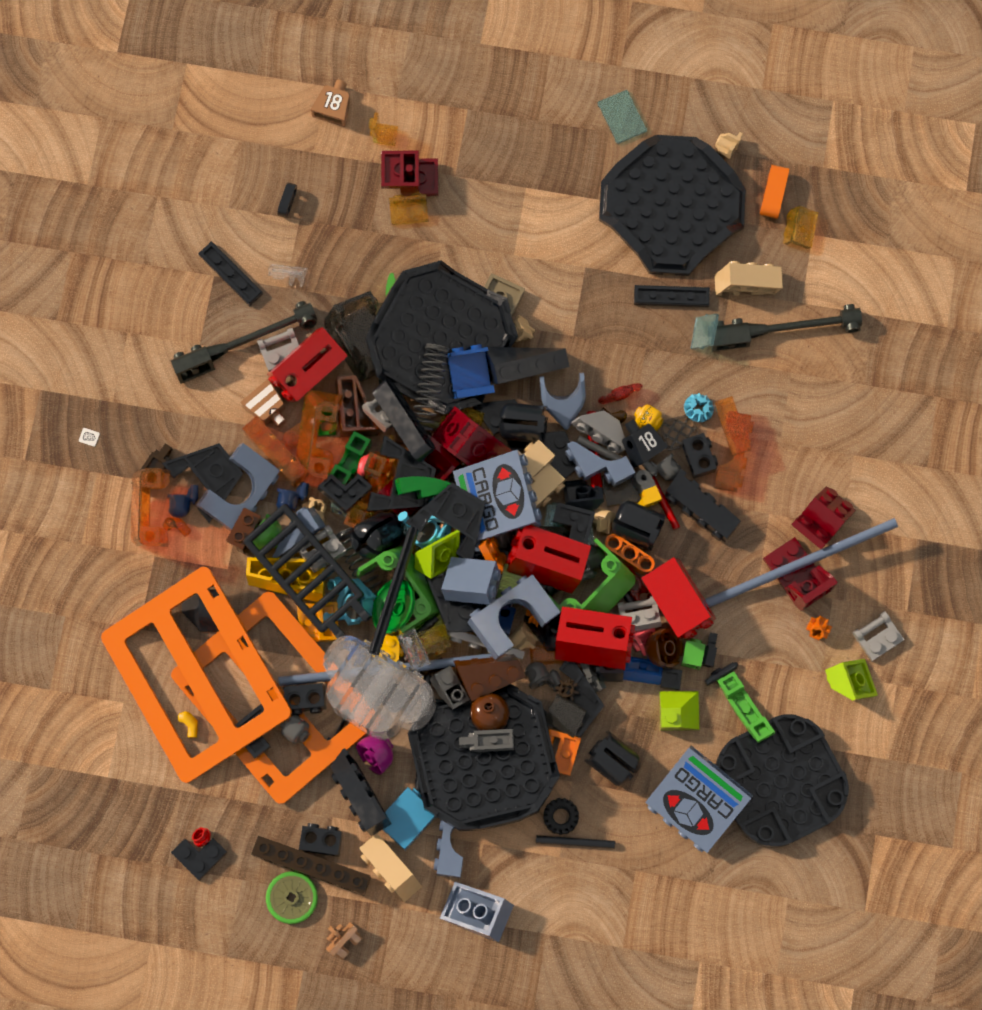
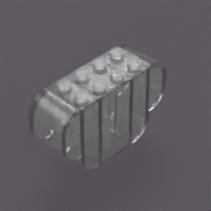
(375, 690)

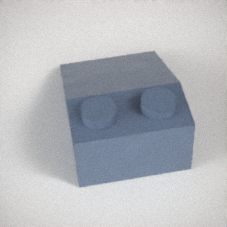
(477, 911)

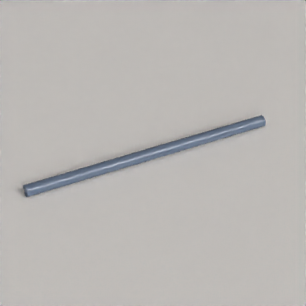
(802, 562)
(323, 676)

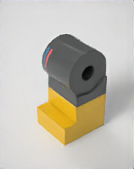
(646, 488)

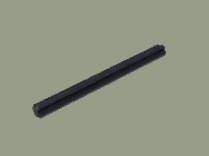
(393, 592)

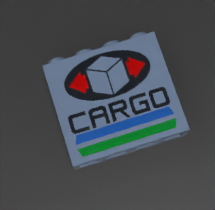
(505, 490)
(698, 799)

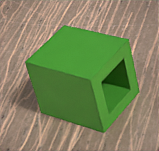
(693, 654)

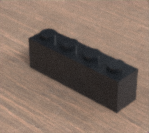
(517, 363)
(701, 507)
(359, 793)

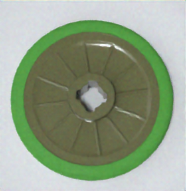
(303, 904)

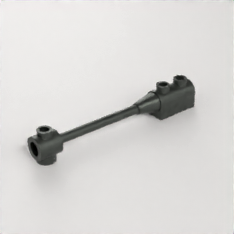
(740, 334)
(201, 358)

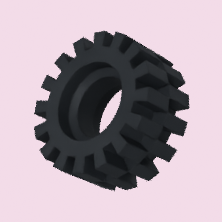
(561, 804)

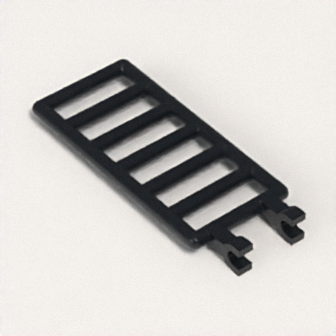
(285, 583)

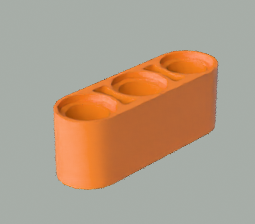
(774, 191)
(635, 562)

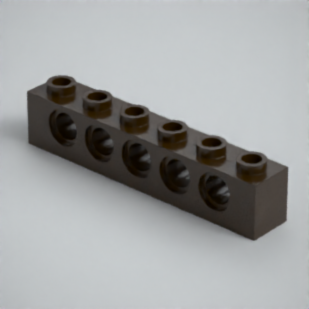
(311, 865)

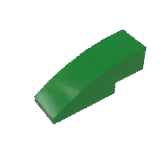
(423, 486)

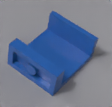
(469, 372)

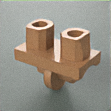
(342, 936)

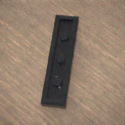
(230, 273)
(671, 296)

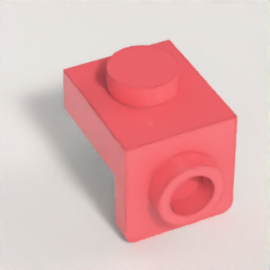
(640, 639)

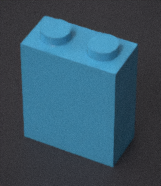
(407, 818)

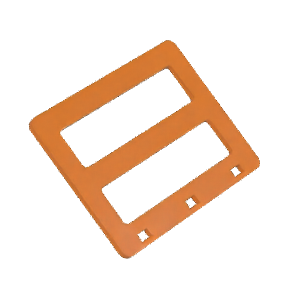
(230, 737)
(322, 751)

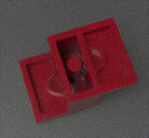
(409, 173)
(823, 517)

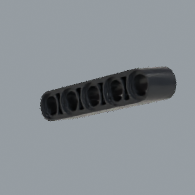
(404, 420)

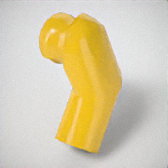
(191, 722)

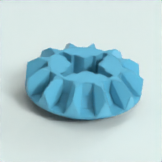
(696, 414)

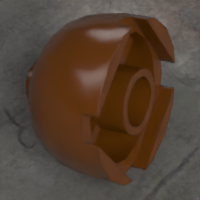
(664, 648)
(488, 719)

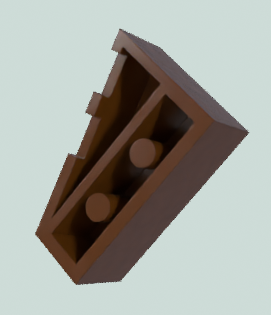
(351, 415)
(488, 674)

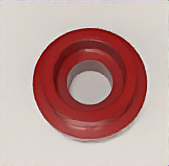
(201, 836)

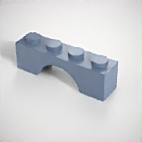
(449, 861)

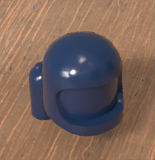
(291, 497)
(180, 504)

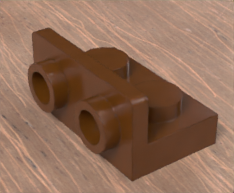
(243, 527)

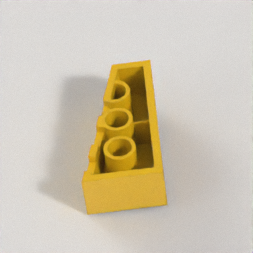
(260, 577)

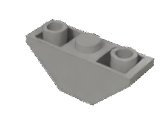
(602, 429)

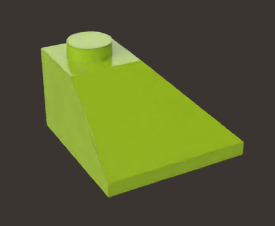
(436, 557)
(852, 679)
(679, 710)

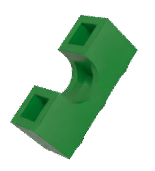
(355, 449)

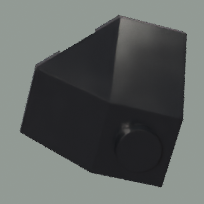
(583, 496)
(198, 614)

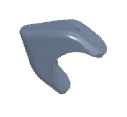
(564, 408)

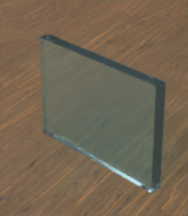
(622, 116)

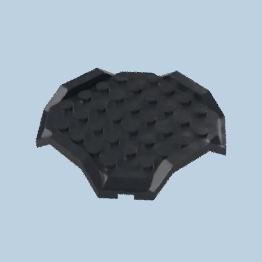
(672, 202)
(441, 309)
(485, 787)

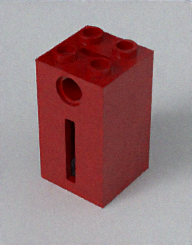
(307, 365)
(549, 557)
(679, 599)
(594, 638)

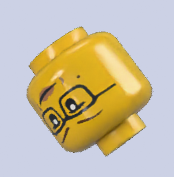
(649, 415)

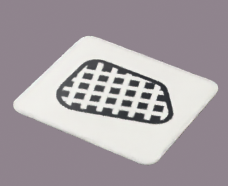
(89, 437)

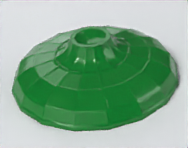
(403, 608)

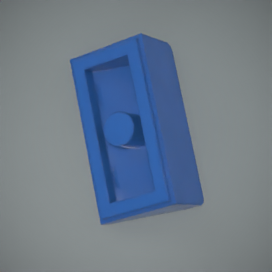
(642, 671)

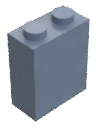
(471, 580)

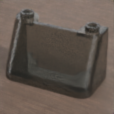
(348, 326)

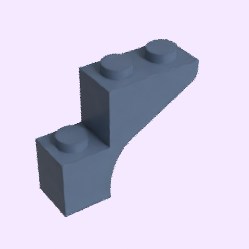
(590, 464)

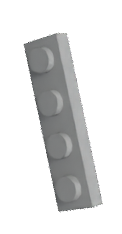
(476, 643)

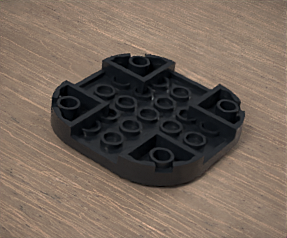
(791, 779)

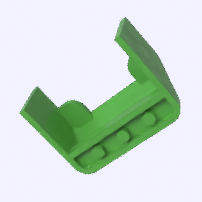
(611, 590)
(425, 606)

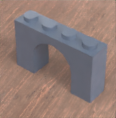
(261, 474)
(527, 593)

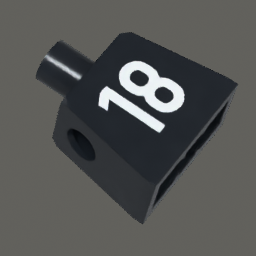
(642, 443)

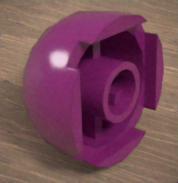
(377, 753)

